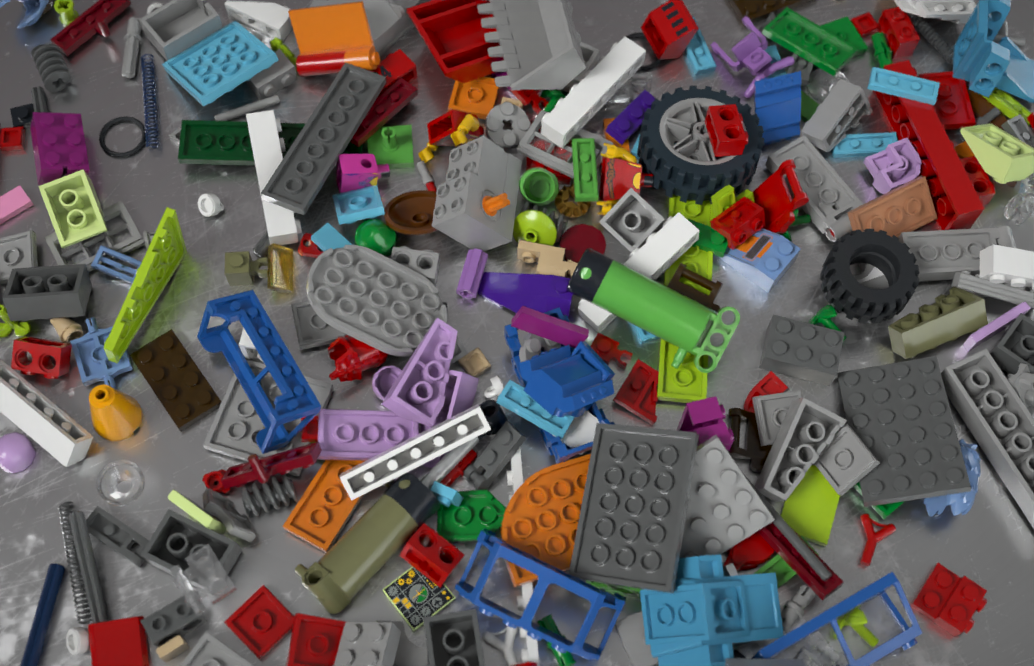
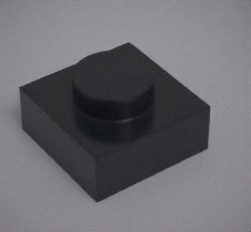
(22, 115)

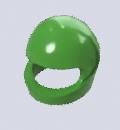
(539, 186)

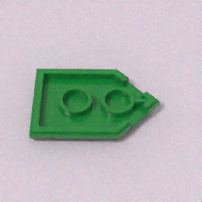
(476, 512)

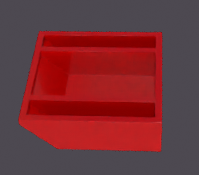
(456, 37)

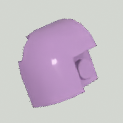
(894, 166)

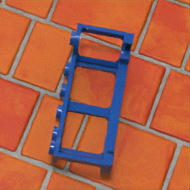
(552, 443)
(547, 574)

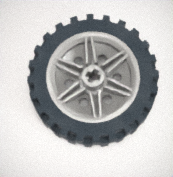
(690, 165)

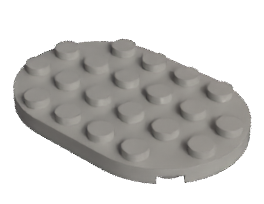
(373, 298)

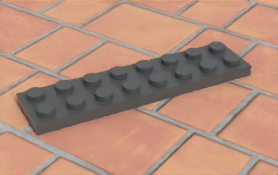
(323, 139)

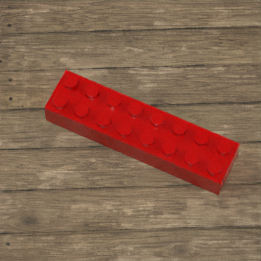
(949, 185)

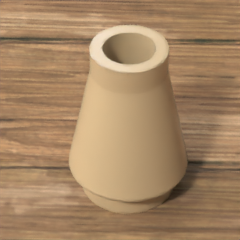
(67, 329)

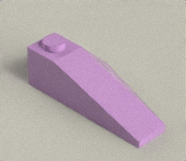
(422, 382)
(459, 397)

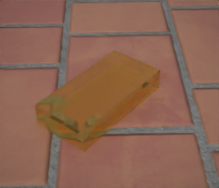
(280, 269)

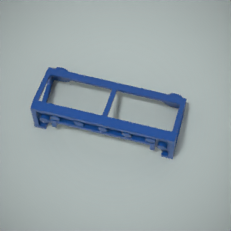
(296, 397)
(905, 639)

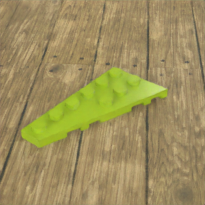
(151, 278)

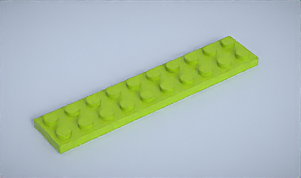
(686, 382)

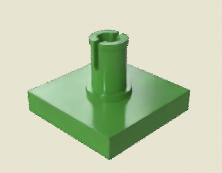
(392, 146)

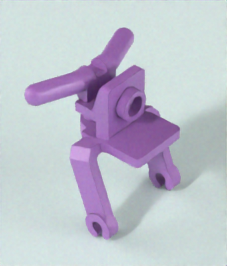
(752, 55)

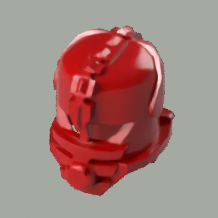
(352, 358)

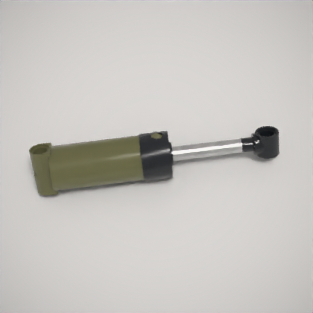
(385, 527)

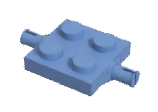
(92, 359)

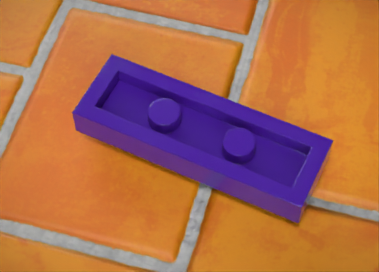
(630, 118)

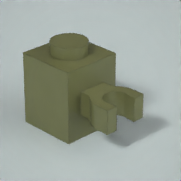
(241, 268)

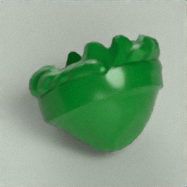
(376, 236)

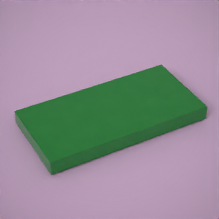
(810, 41)

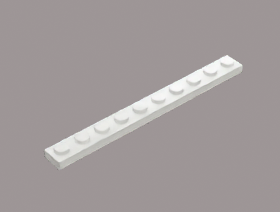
(530, 653)

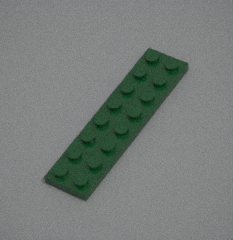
(230, 142)

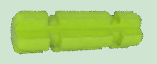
(277, 44)

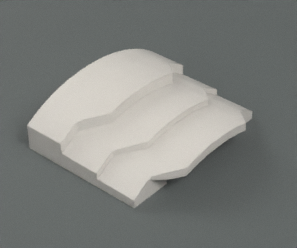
(951, 10)

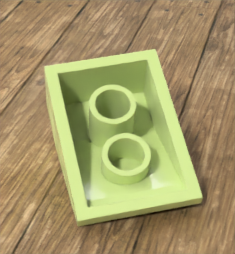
(1000, 153)
(73, 208)

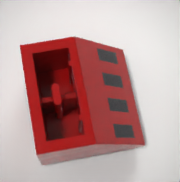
(669, 29)

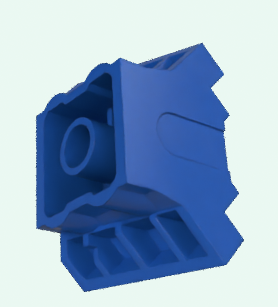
(778, 107)
(563, 382)

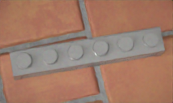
(1003, 291)

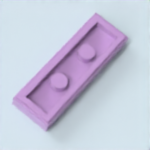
(995, 326)

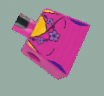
(359, 171)

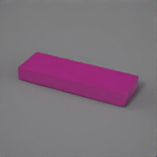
(549, 327)

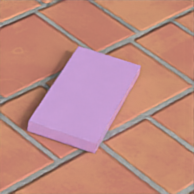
(361, 433)

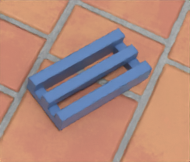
(99, 257)

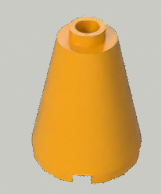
(114, 413)

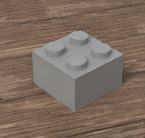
(632, 220)

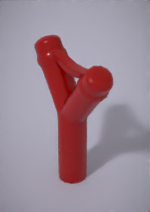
(873, 537)

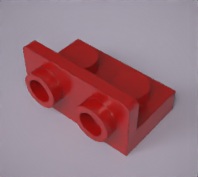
(739, 221)

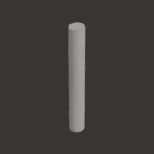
(249, 108)

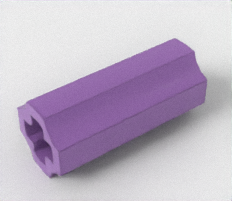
(472, 273)

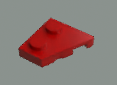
(640, 392)

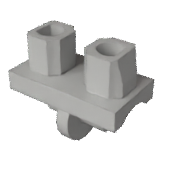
(1023, 384)

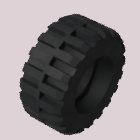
(881, 252)

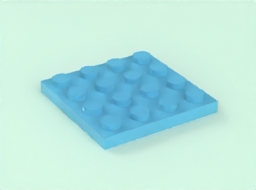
(220, 63)

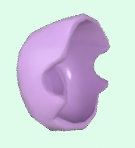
(384, 379)
(16, 452)

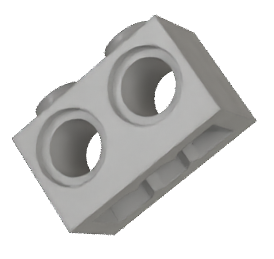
(417, 259)

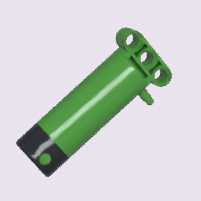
(652, 307)

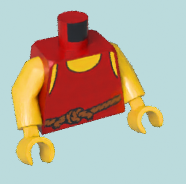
(451, 130)
(618, 175)

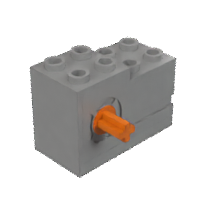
(478, 195)

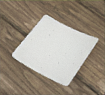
(581, 431)

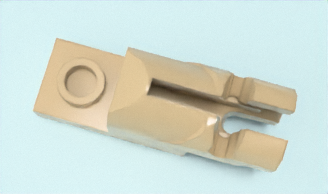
(549, 258)

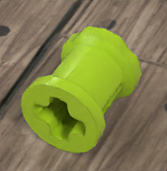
(66, 11)

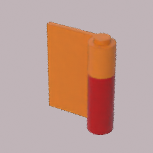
(331, 37)

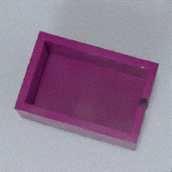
(57, 145)
(706, 420)

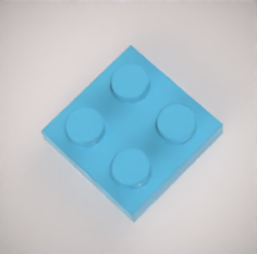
(358, 205)

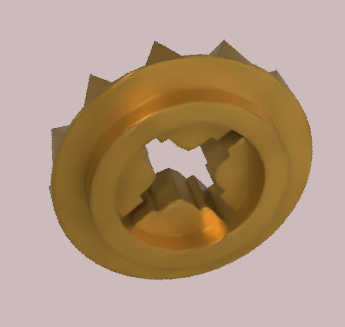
(570, 208)

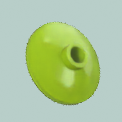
(537, 223)

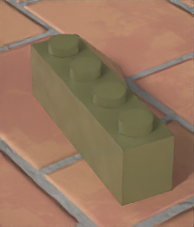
(938, 323)

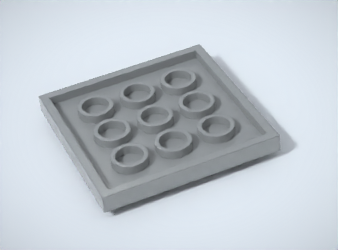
(238, 422)
(720, 504)

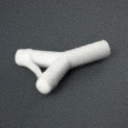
(505, 647)

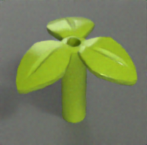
(21, 328)
(855, 620)

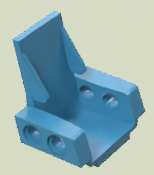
(989, 63)
(709, 613)

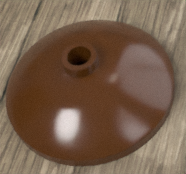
(411, 213)

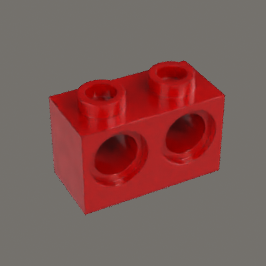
(898, 32)
(726, 130)
(981, 181)
(41, 351)
(427, 552)

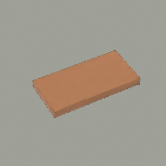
(897, 210)

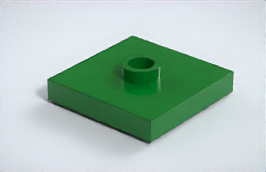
(845, 29)

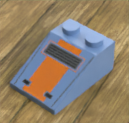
(763, 258)

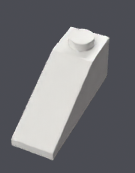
(263, 17)

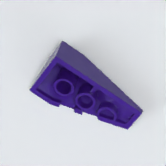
(528, 290)

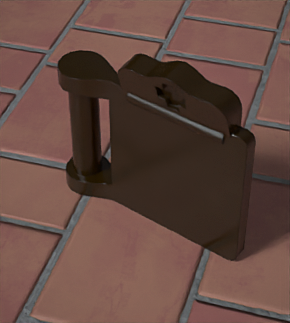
(692, 293)
(754, 450)

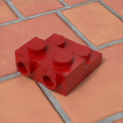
(949, 600)

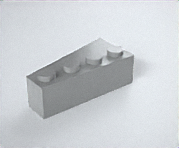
(796, 447)

